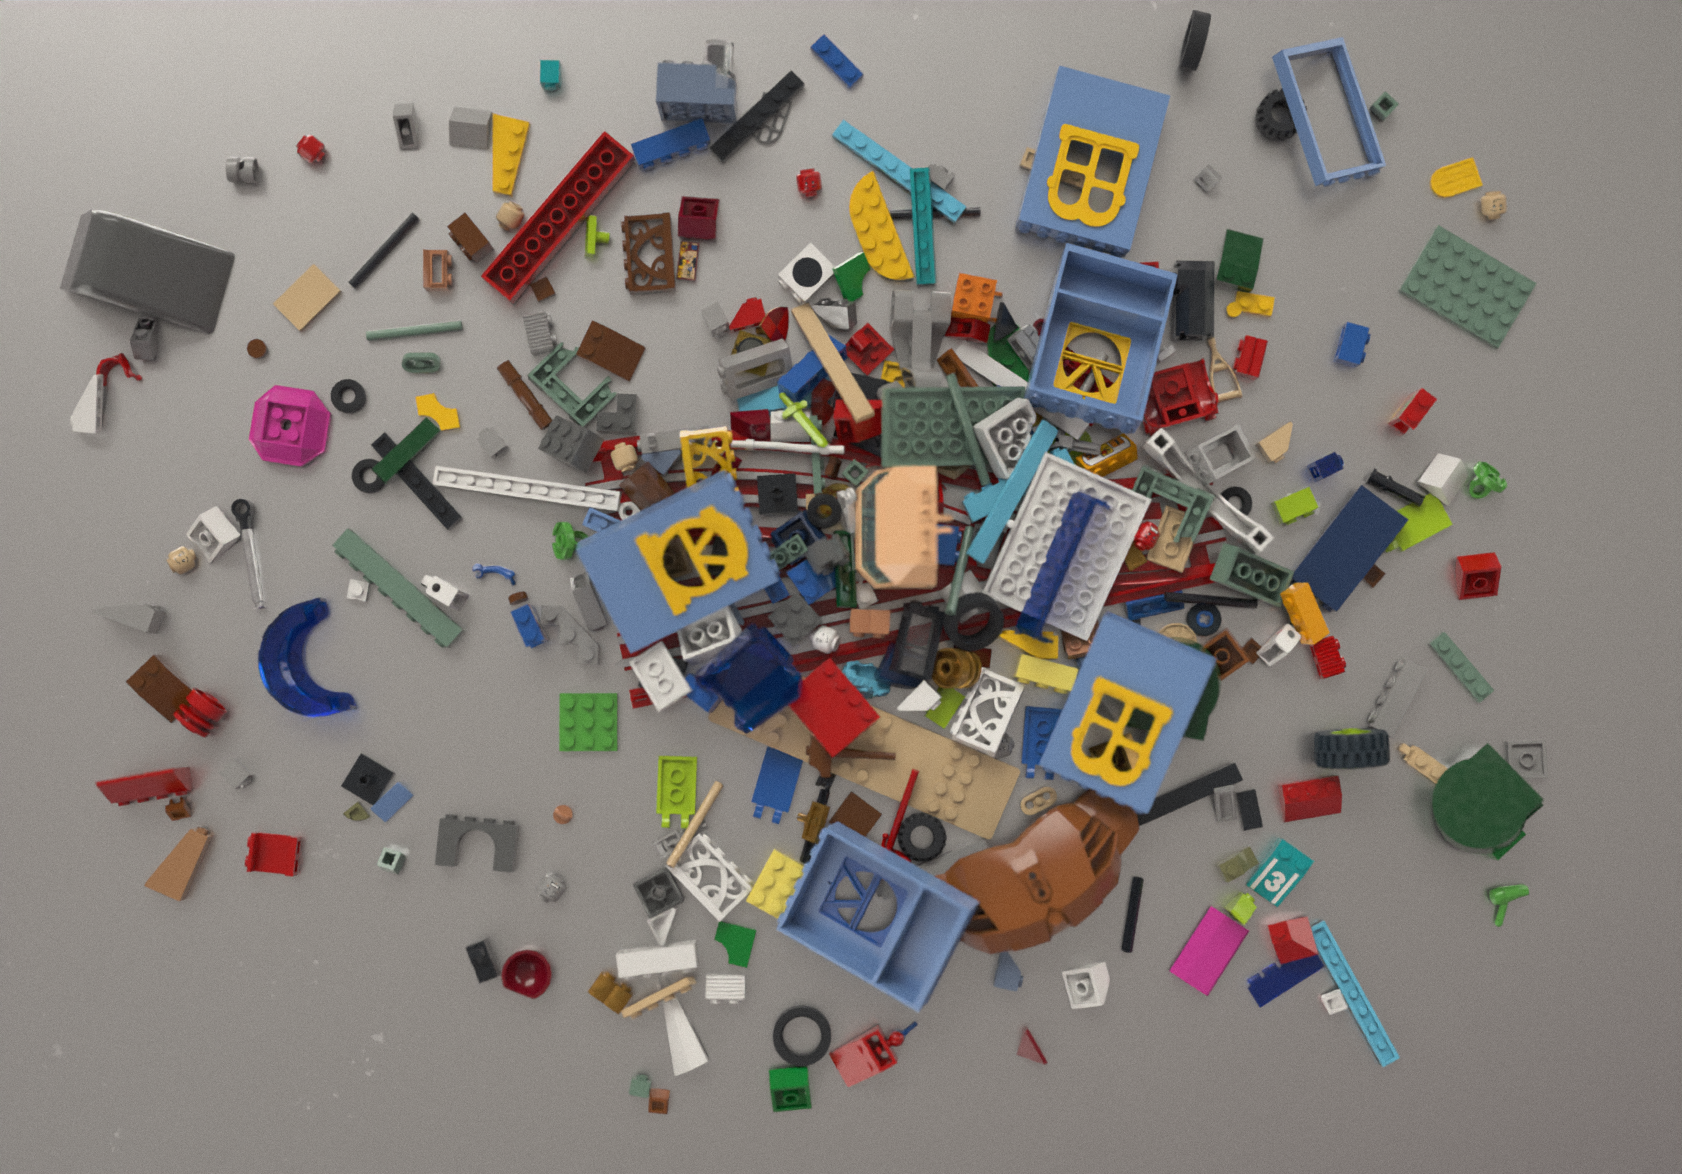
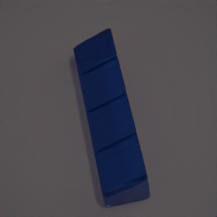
(1057, 564)

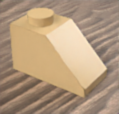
(1276, 444)

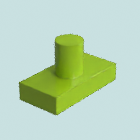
(593, 236)

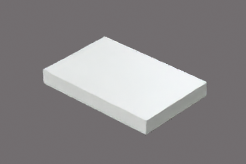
(660, 676)

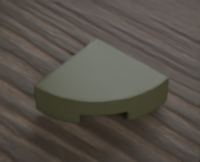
(357, 812)

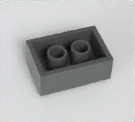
(571, 443)

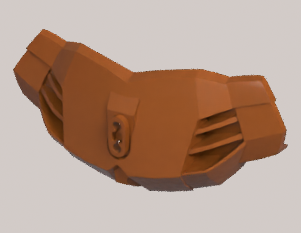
(1075, 862)

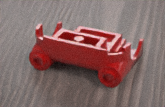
(1179, 397)

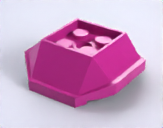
(308, 431)

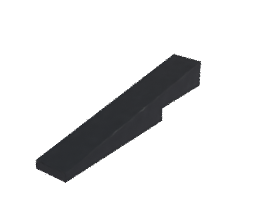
(1191, 792)

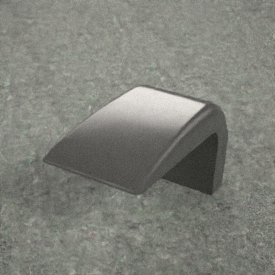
(147, 269)

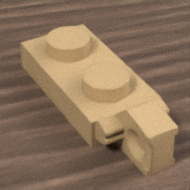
(1422, 762)

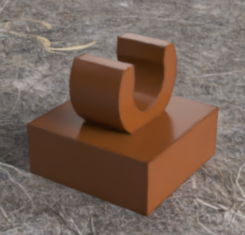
(177, 810)

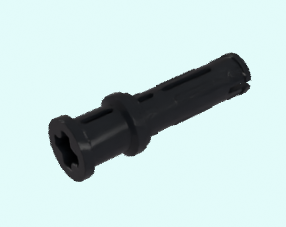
(1387, 483)

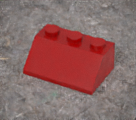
(1310, 798)

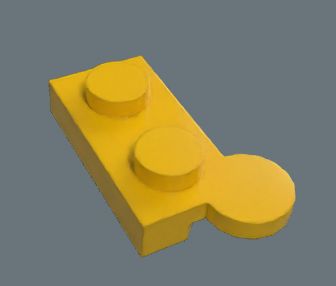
(1250, 304)

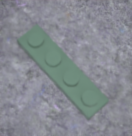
(817, 463)
(1461, 667)

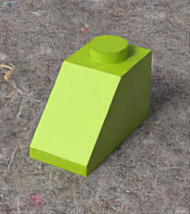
(1241, 907)

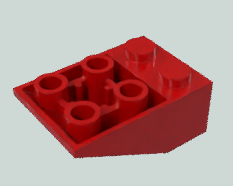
(849, 430)

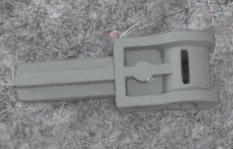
(1075, 445)
(672, 839)

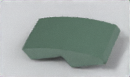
(788, 551)

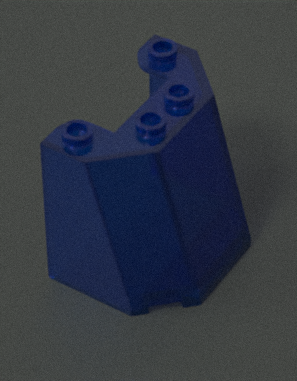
(752, 677)

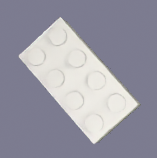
(656, 959)

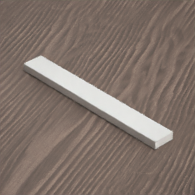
(1002, 376)

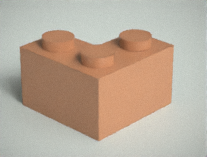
(869, 622)

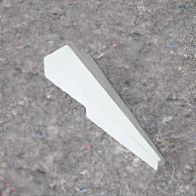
(684, 1044)

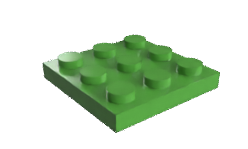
(588, 722)

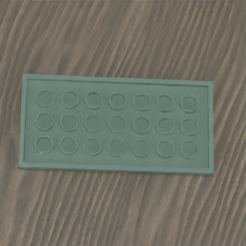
(925, 428)

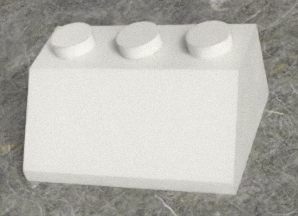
(708, 636)

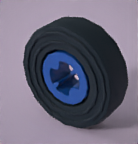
(1200, 628)

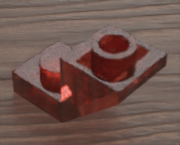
(819, 399)

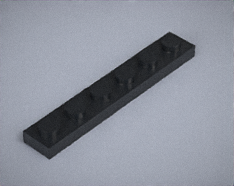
(756, 116)
(420, 485)

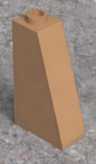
(181, 865)

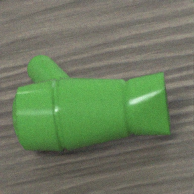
(1503, 895)

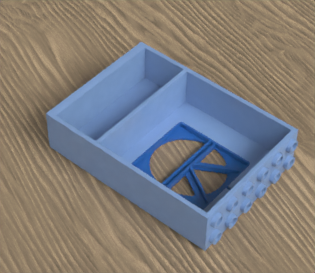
(905, 956)

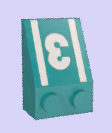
(1279, 872)

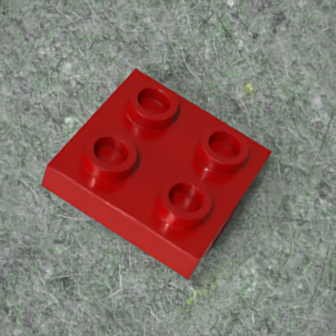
(868, 349)

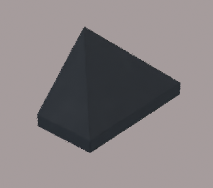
(1004, 323)

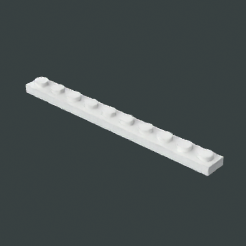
(527, 488)

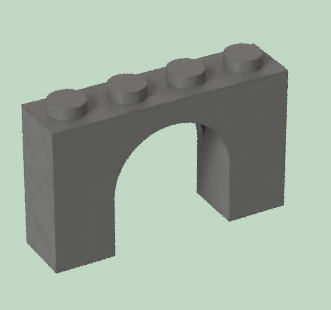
(453, 829)

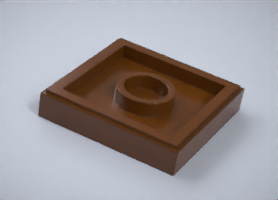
(856, 814)

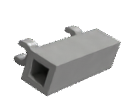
(666, 440)

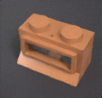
(437, 270)

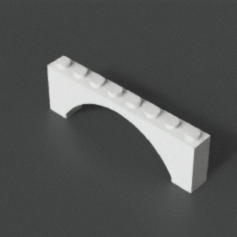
(1243, 529)

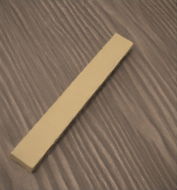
(832, 363)

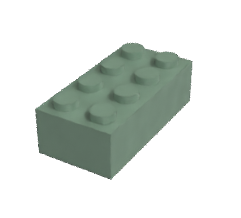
(1251, 575)

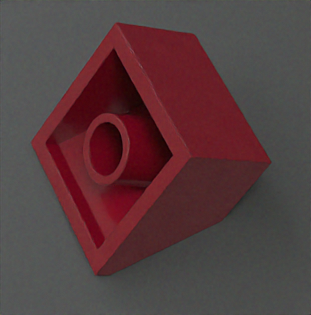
(698, 217)

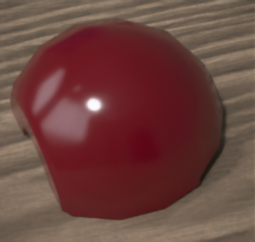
(526, 973)

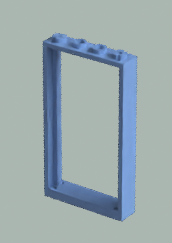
(1356, 102)

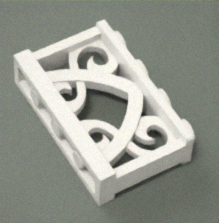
(996, 736)
(711, 903)

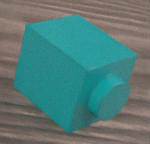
(550, 74)

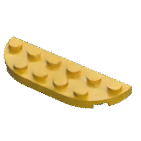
(877, 230)

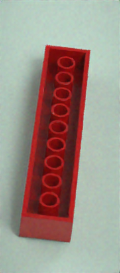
(558, 217)

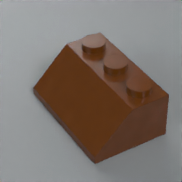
(646, 487)

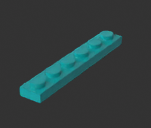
(923, 225)

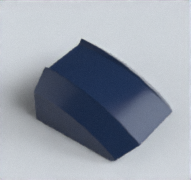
(797, 525)
(893, 679)

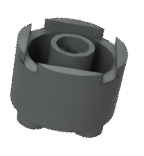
(827, 554)

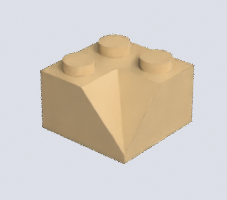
(676, 558)

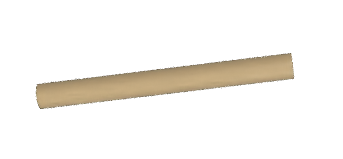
(694, 824)

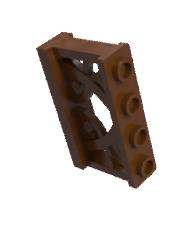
(663, 231)

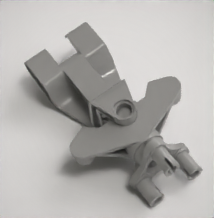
(918, 337)

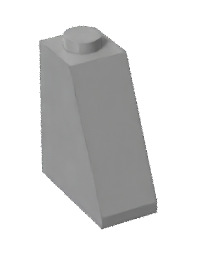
(588, 602)

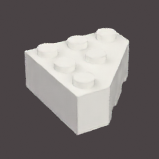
(1006, 435)

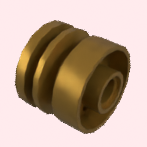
(956, 668)

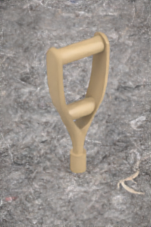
(1219, 367)

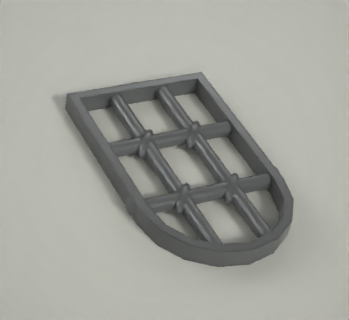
(772, 128)

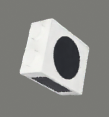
(806, 274)

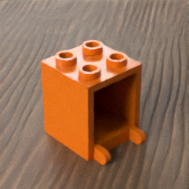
(974, 298)

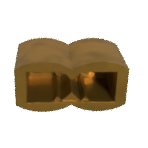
(610, 992)

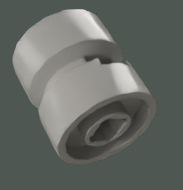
(242, 169)

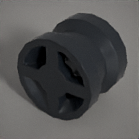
(825, 782)

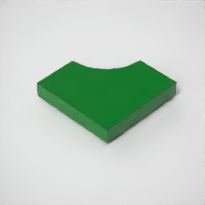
(851, 275)
(737, 941)

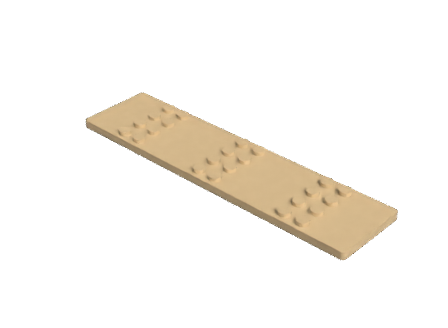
(951, 781)

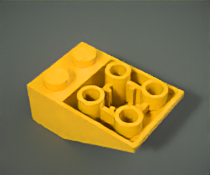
(1032, 646)

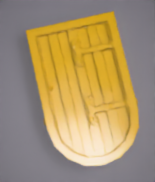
(1455, 178)

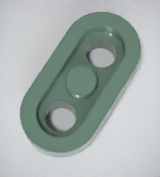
(421, 362)

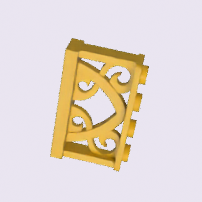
(689, 449)

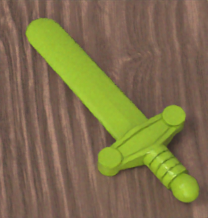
(795, 410)

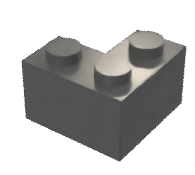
(622, 421)

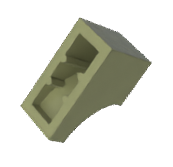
(1237, 864)

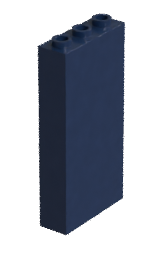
(1348, 548)

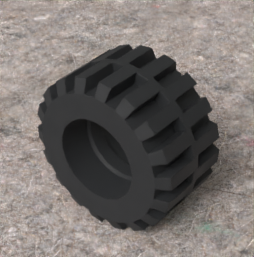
(1266, 120)
(930, 852)

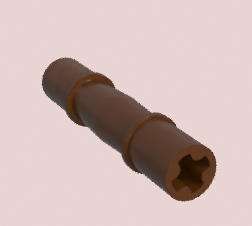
(525, 395)

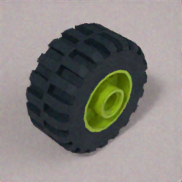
(1351, 748)

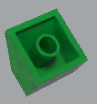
(790, 1089)

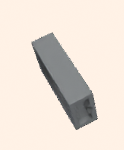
(749, 359)
(1238, 445)

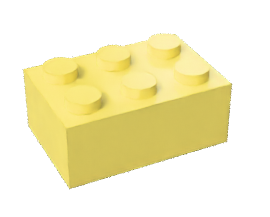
(1045, 674)
(775, 883)

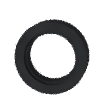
(1194, 40)
(983, 637)
(802, 1059)

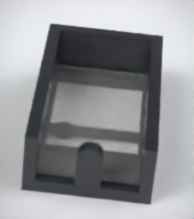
(917, 640)

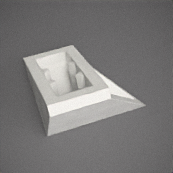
(661, 924)

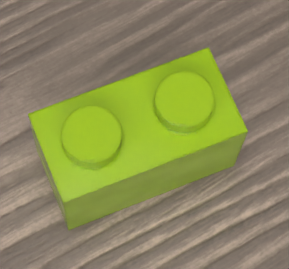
(1295, 505)
(949, 704)

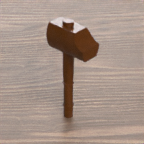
(822, 760)

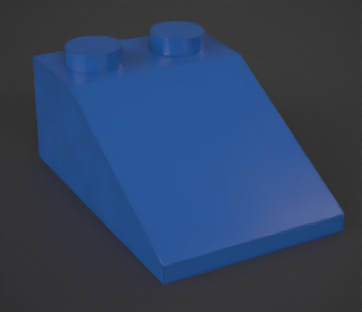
(810, 584)

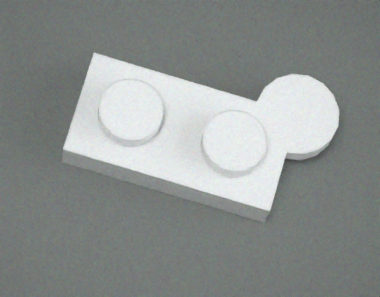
(847, 501)

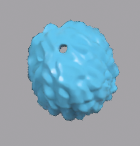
(863, 679)

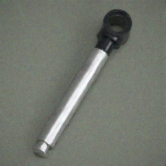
(249, 549)

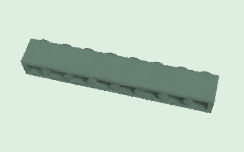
(400, 589)

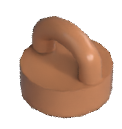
(562, 814)

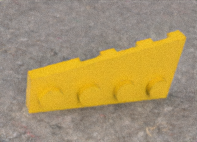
(507, 152)

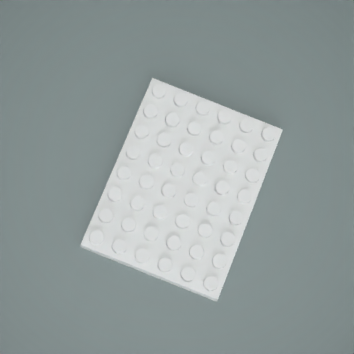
(1096, 558)

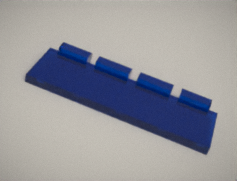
(1281, 979)

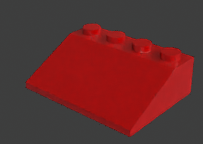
(833, 708)
(146, 785)

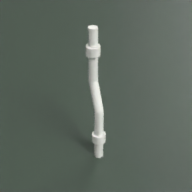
(751, 445)

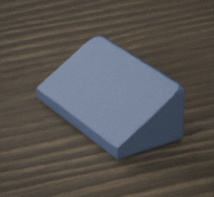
(391, 801)

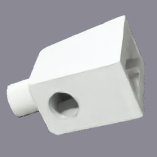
(445, 592)
(1285, 638)

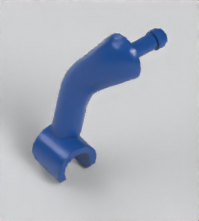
(506, 573)

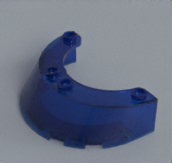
(283, 665)

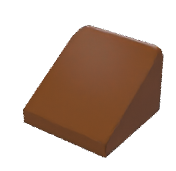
(658, 1101)

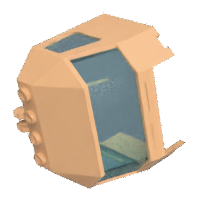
(898, 528)

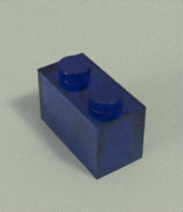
(1326, 466)

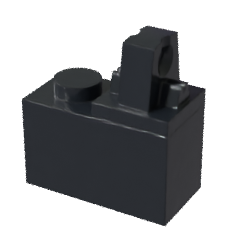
(483, 960)

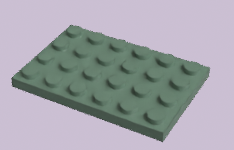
(1467, 287)

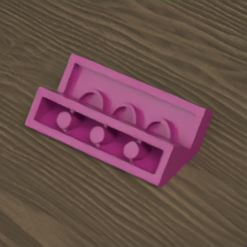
(1209, 951)

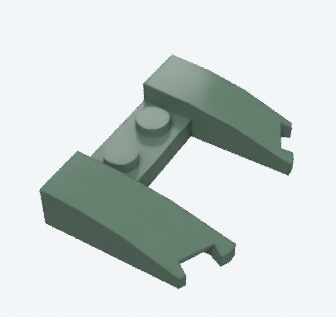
(546, 380)
(1195, 499)

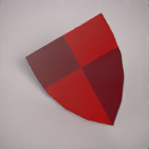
(775, 324)

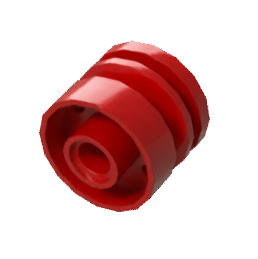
(198, 715)

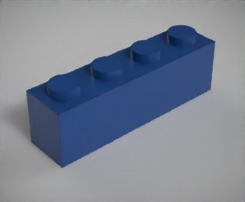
(671, 144)
(806, 374)

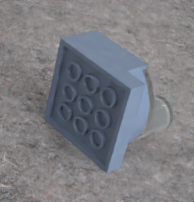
(699, 90)

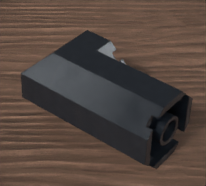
(1194, 300)

